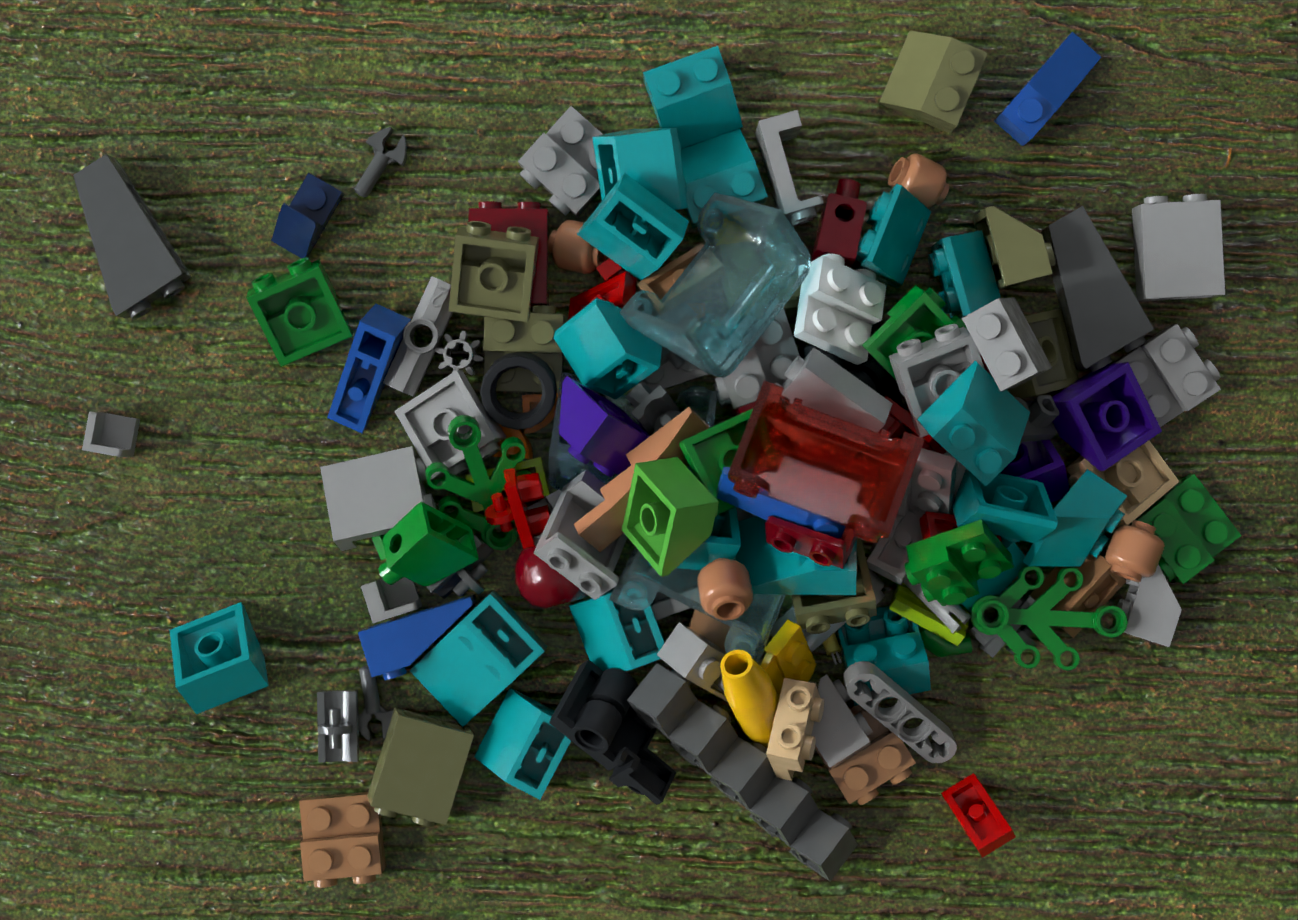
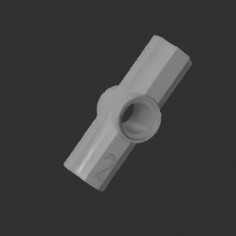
(410, 360)

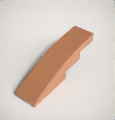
(605, 521)

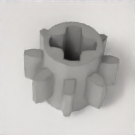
(455, 345)

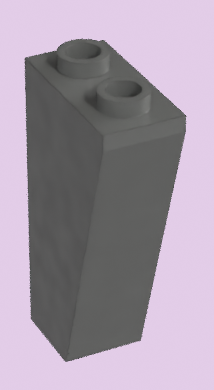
(127, 240)
(1092, 293)

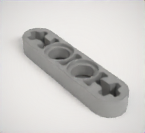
(902, 711)

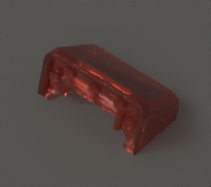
(823, 464)

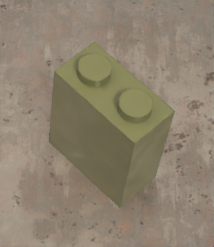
(419, 767)

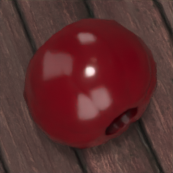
(541, 583)

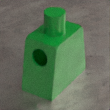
(426, 547)

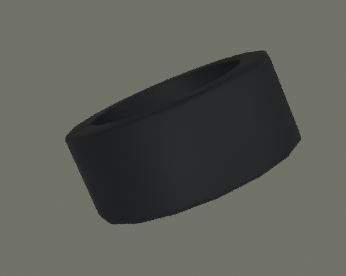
(511, 419)

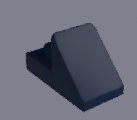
(306, 216)

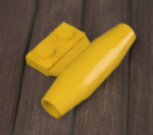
(756, 688)

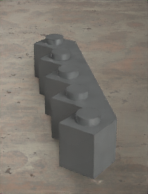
(743, 771)

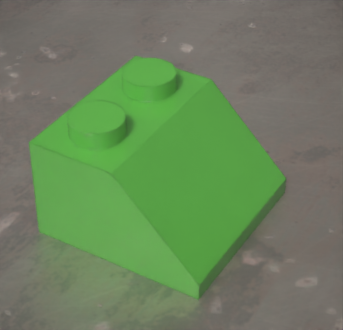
(668, 513)

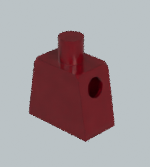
(841, 223)

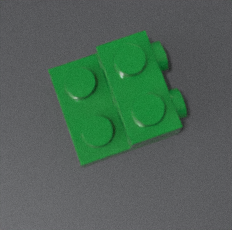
(298, 311)
(911, 318)
(713, 450)
(1190, 527)
(954, 562)

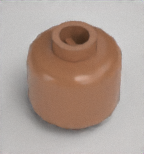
(921, 178)
(572, 251)
(1134, 551)
(725, 589)

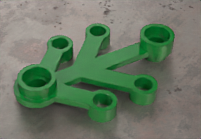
(483, 486)
(1040, 616)

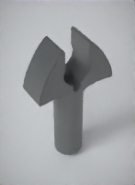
(380, 160)
(372, 705)

